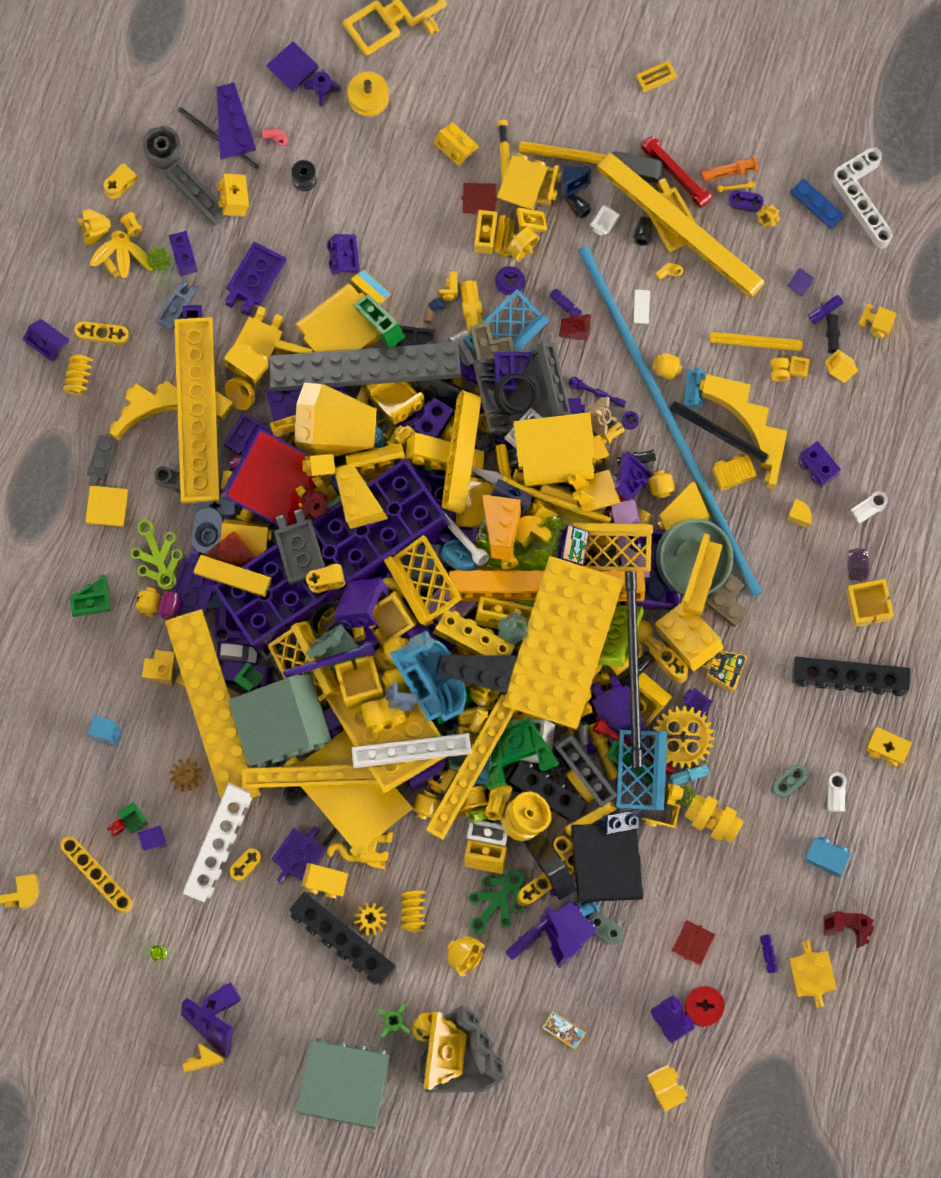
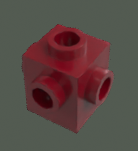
(312, 496)

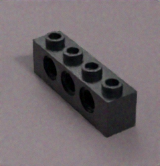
(574, 802)

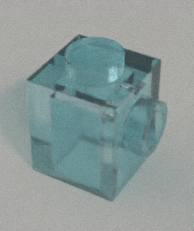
(513, 628)

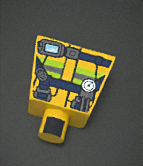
(725, 669)

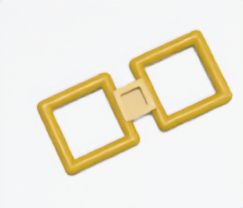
(391, 15)

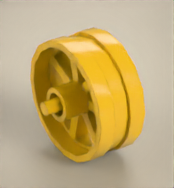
(522, 244)

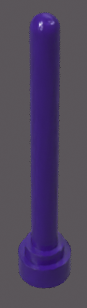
(365, 649)

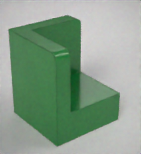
(248, 678)
(132, 817)

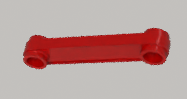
(700, 196)

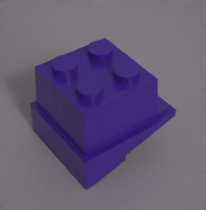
(566, 931)

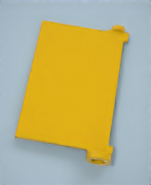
(355, 810)

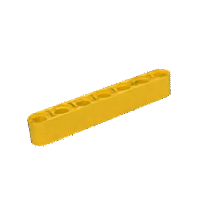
(461, 452)

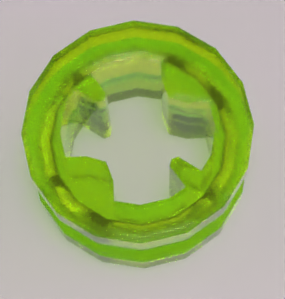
(689, 791)

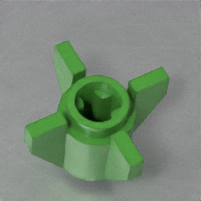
(393, 1015)

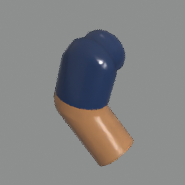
(430, 308)

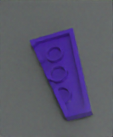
(233, 127)

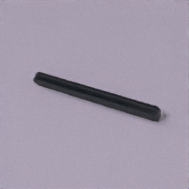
(719, 432)

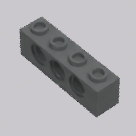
(585, 768)

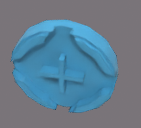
(458, 556)

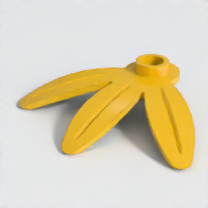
(120, 243)

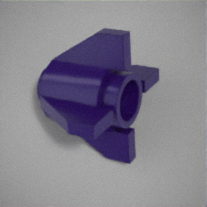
(322, 85)

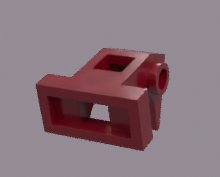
(836, 921)

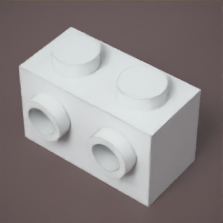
(487, 832)

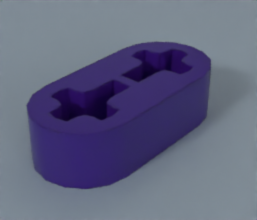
(744, 205)

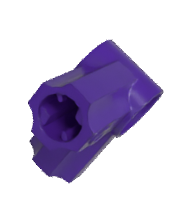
(223, 624)

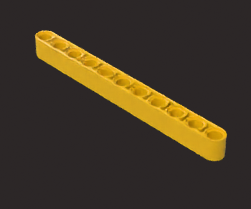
(680, 225)

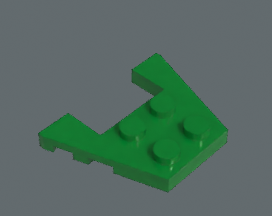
(517, 742)

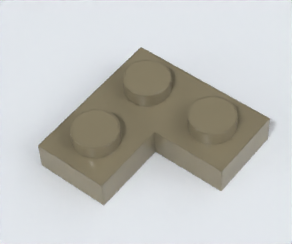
(485, 345)
(723, 602)

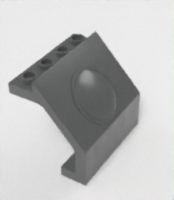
(547, 379)

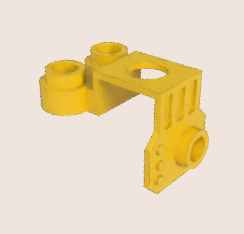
(672, 793)

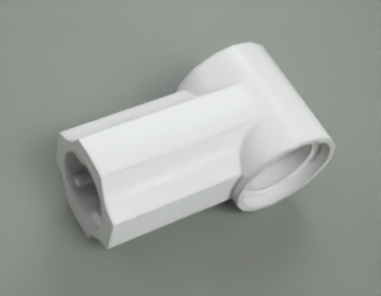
(868, 507)
(836, 795)

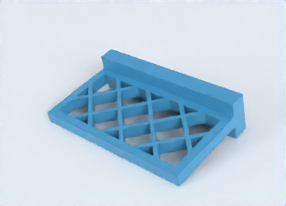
(525, 334)
(658, 775)

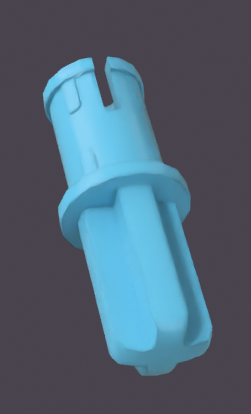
(689, 774)

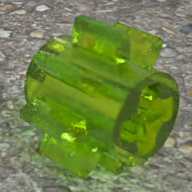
(158, 259)

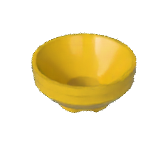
(235, 393)

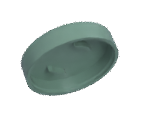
(679, 550)

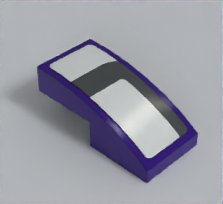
(237, 653)

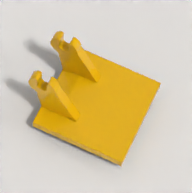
(595, 492)

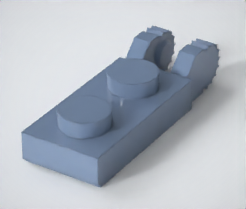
(173, 306)

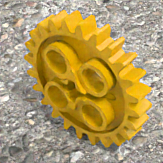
(684, 718)

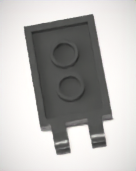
(298, 547)

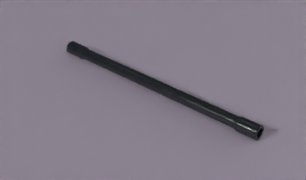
(636, 750)

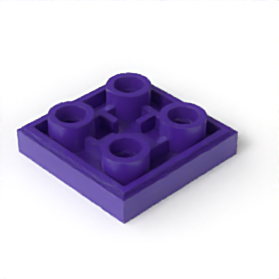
(292, 66)

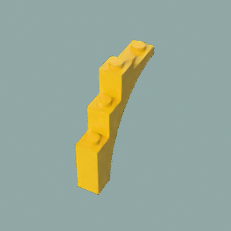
(144, 404)

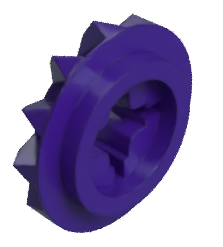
(510, 272)

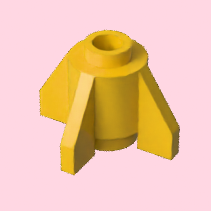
(93, 226)

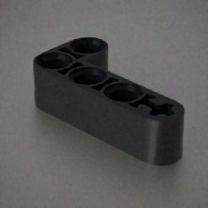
(551, 865)

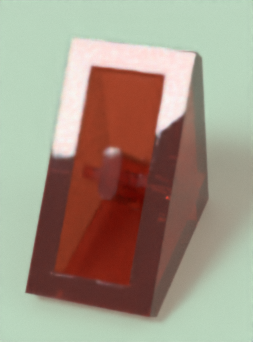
(575, 327)

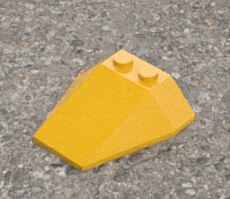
(332, 422)

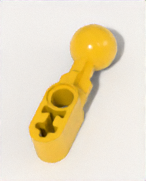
(658, 650)

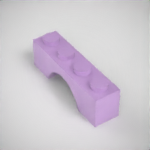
(627, 513)

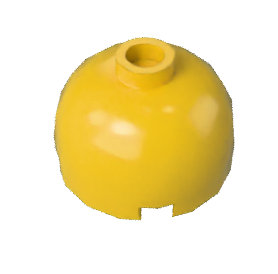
(464, 954)

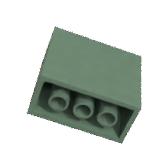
(280, 721)
(343, 1083)

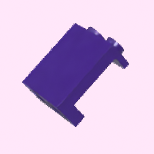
(359, 602)

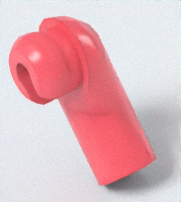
(277, 135)

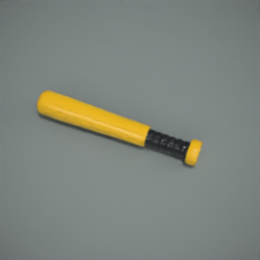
(504, 147)

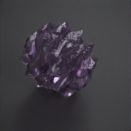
(857, 564)

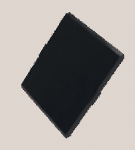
(606, 864)

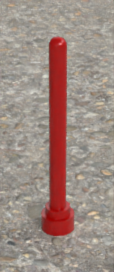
(602, 727)

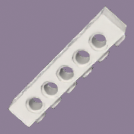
(193, 887)

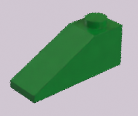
(380, 321)

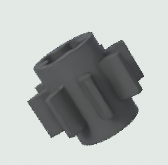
(482, 441)

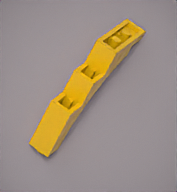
(734, 397)

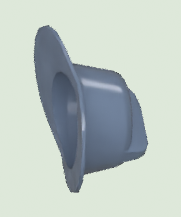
(206, 529)

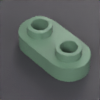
(790, 781)
(604, 929)

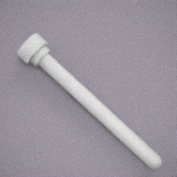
(479, 555)

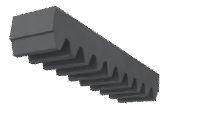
(195, 191)

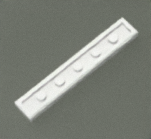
(411, 750)

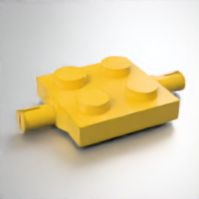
(813, 974)

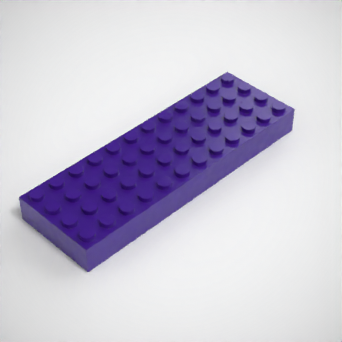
(358, 550)

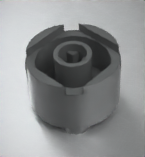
(153, 146)

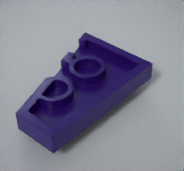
(209, 1026)

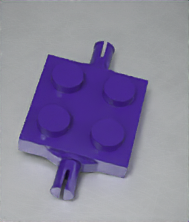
(296, 852)

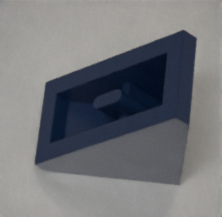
(574, 179)

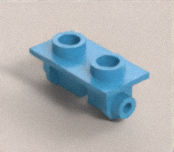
(692, 393)

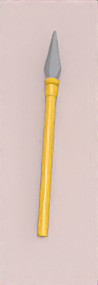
(492, 478)

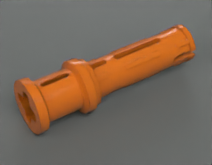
(738, 167)

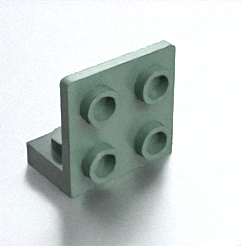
(333, 643)

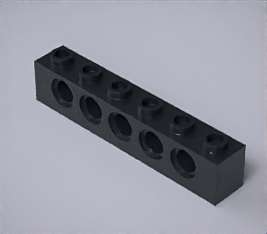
(900, 676)
(306, 903)

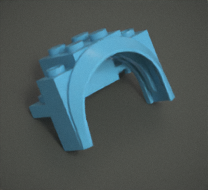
(418, 666)

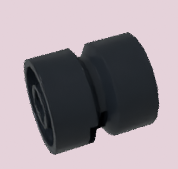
(304, 175)

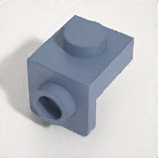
(399, 700)

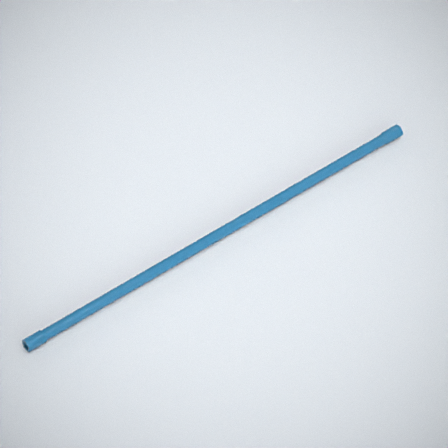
(589, 262)

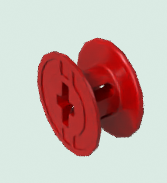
(712, 998)

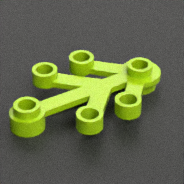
(159, 557)

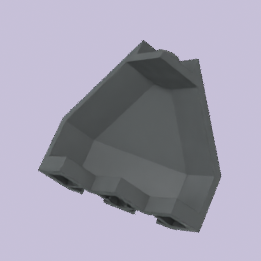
(480, 1066)

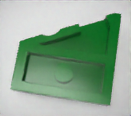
(91, 599)

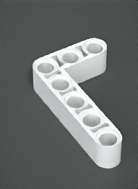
(861, 197)

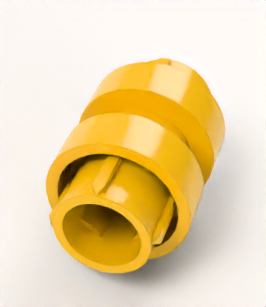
(725, 826)

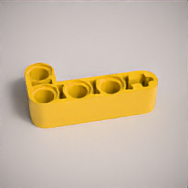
(564, 855)

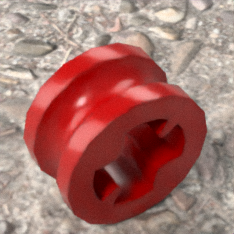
(116, 827)

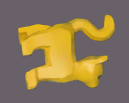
(372, 858)

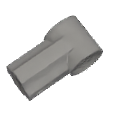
(466, 354)

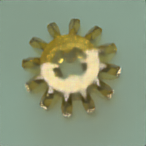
(179, 773)

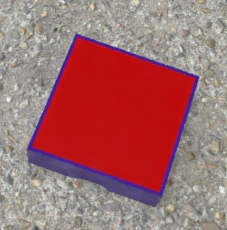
(268, 478)

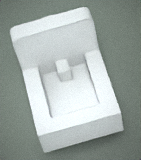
(604, 220)

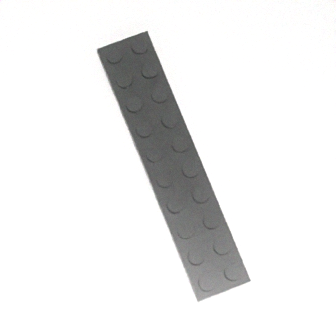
(365, 366)

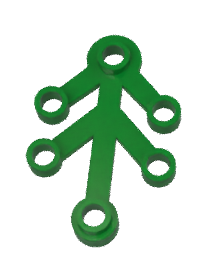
(498, 898)

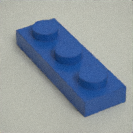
(817, 203)

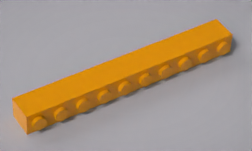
(517, 584)

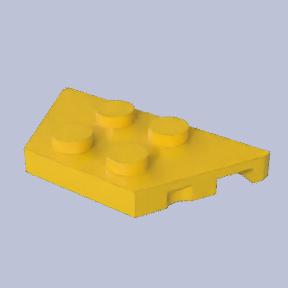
(444, 1052)

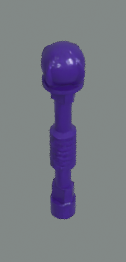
(575, 382)

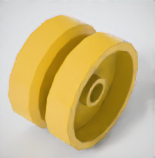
(526, 816)

